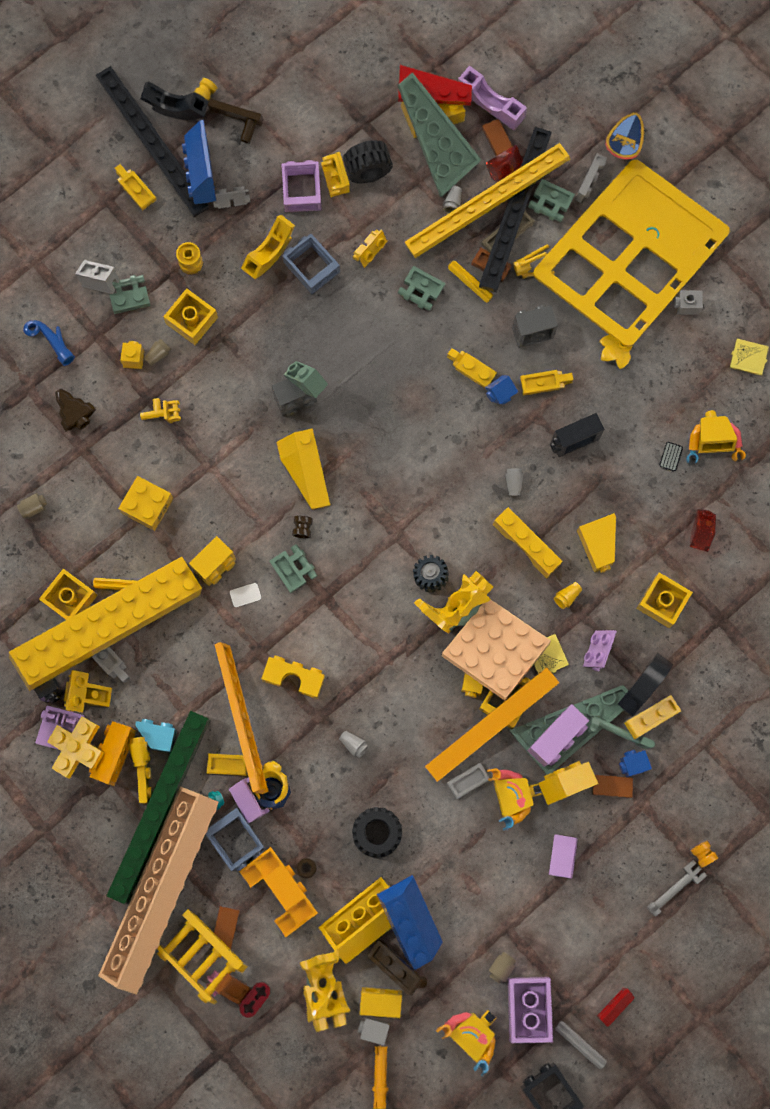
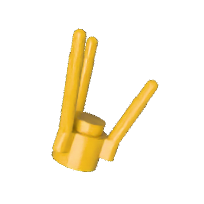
(523, 265)

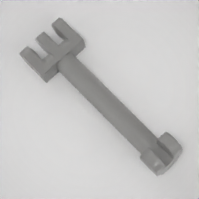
(654, 907)

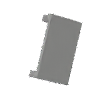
(97, 276)

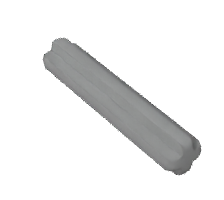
(581, 1045)

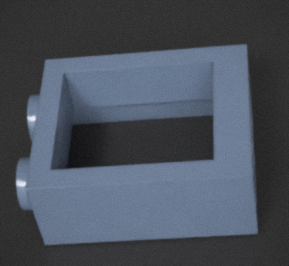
(323, 276)
(223, 823)

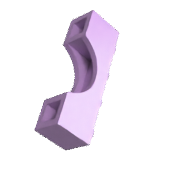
(505, 109)

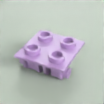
(599, 649)
(52, 717)

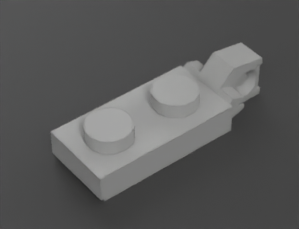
(591, 176)
(111, 664)

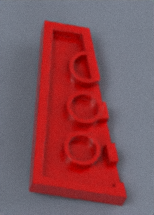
(440, 88)

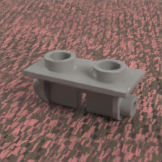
(238, 195)

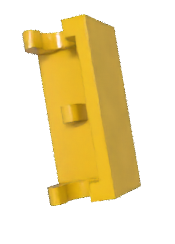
(335, 174)
(380, 1002)

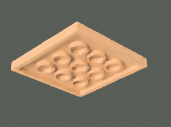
(496, 649)

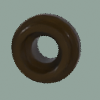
(311, 873)

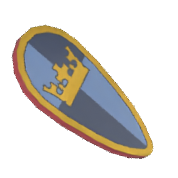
(626, 137)

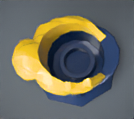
(277, 787)

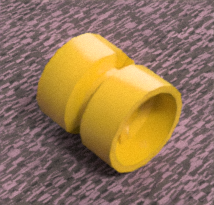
(189, 258)

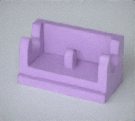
(246, 801)
(563, 856)

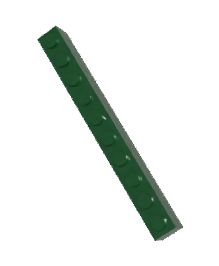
(158, 808)

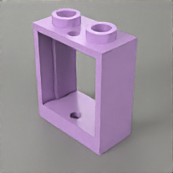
(297, 204)

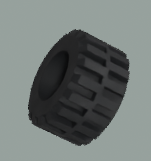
(367, 161)
(393, 825)

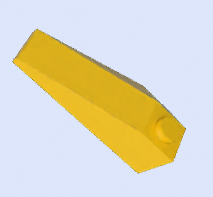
(302, 461)

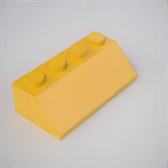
(357, 923)

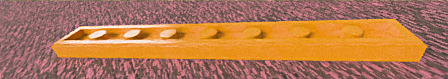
(241, 718)
(492, 724)

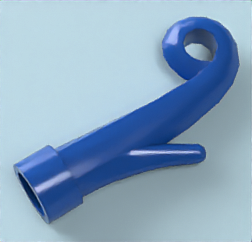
(56, 341)

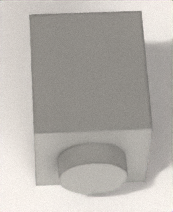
(373, 1030)

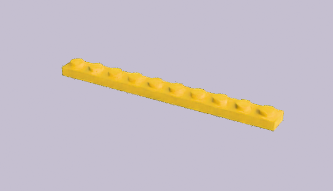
(487, 200)

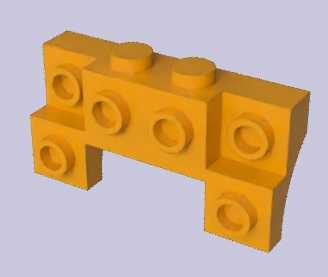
(285, 888)

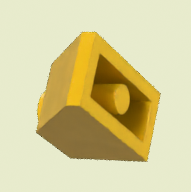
(95, 695)

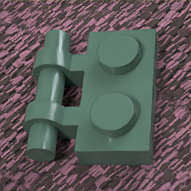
(552, 195)
(425, 284)
(130, 299)
(289, 573)

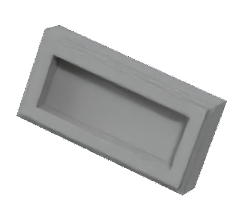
(468, 781)

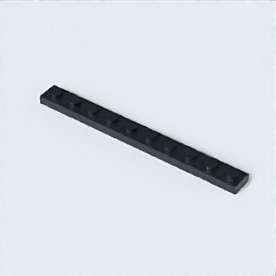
(149, 138)
(512, 218)

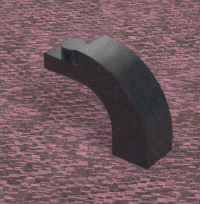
(172, 105)
(646, 684)

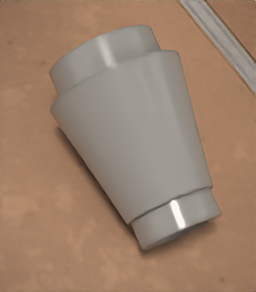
(453, 199)
(514, 481)
(354, 744)

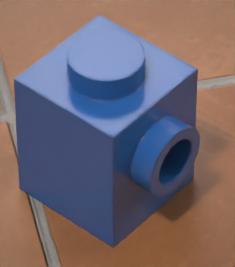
(501, 390)
(634, 763)

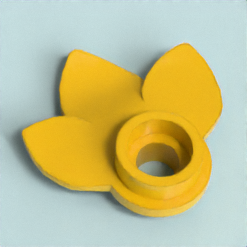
(615, 351)

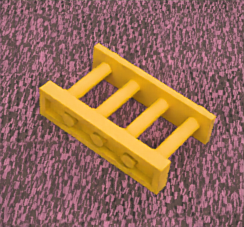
(220, 949)

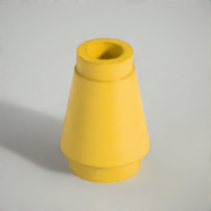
(566, 596)
(138, 751)

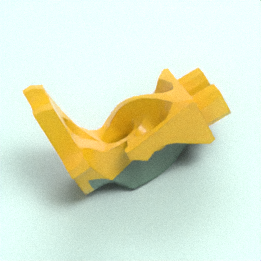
(466, 600)
(323, 1004)

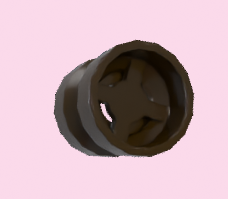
(302, 526)

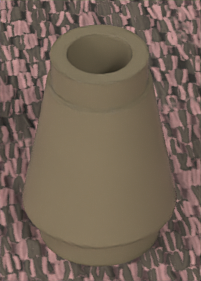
(157, 352)

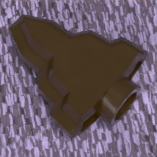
(73, 411)

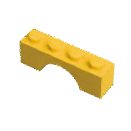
(538, 552)

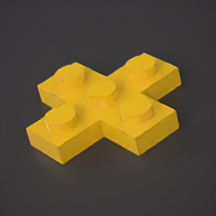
(75, 747)

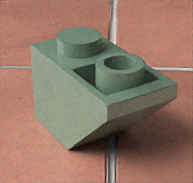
(306, 378)

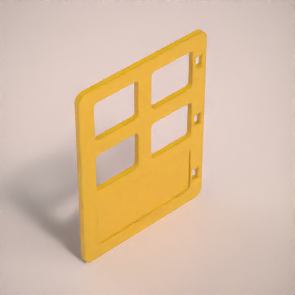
(634, 203)

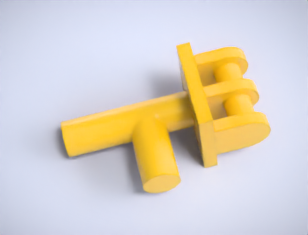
(166, 412)

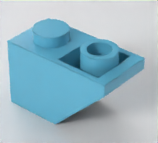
(157, 737)

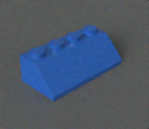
(199, 165)
(411, 922)

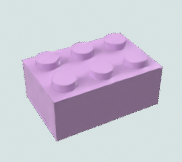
(559, 736)
(529, 1009)

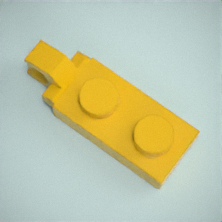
(135, 187)
(472, 367)
(544, 382)

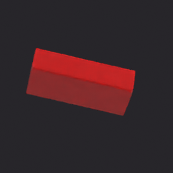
(615, 1007)

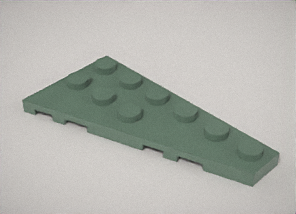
(442, 144)
(601, 706)

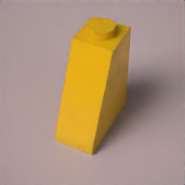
(599, 542)

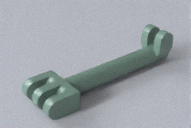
(642, 742)

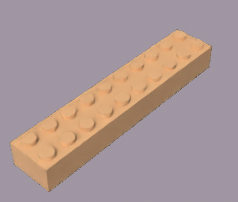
(158, 890)

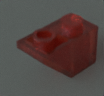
(504, 163)
(703, 530)

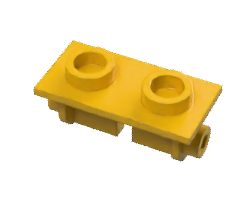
(375, 243)
(77, 691)

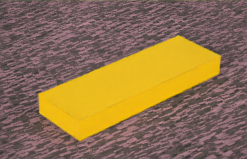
(652, 717)

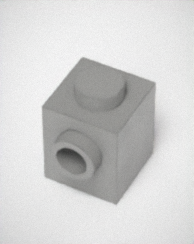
(689, 302)

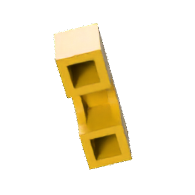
(277, 670)

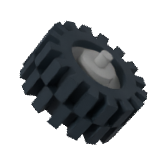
(430, 573)

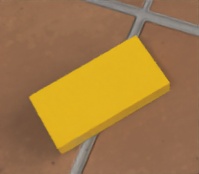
(226, 764)

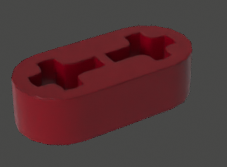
(251, 996)

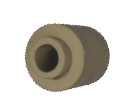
(32, 505)
(502, 967)

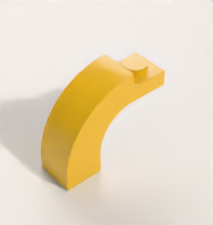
(270, 250)

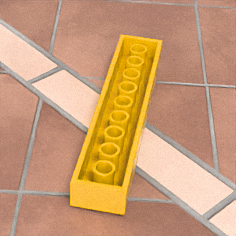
(104, 623)

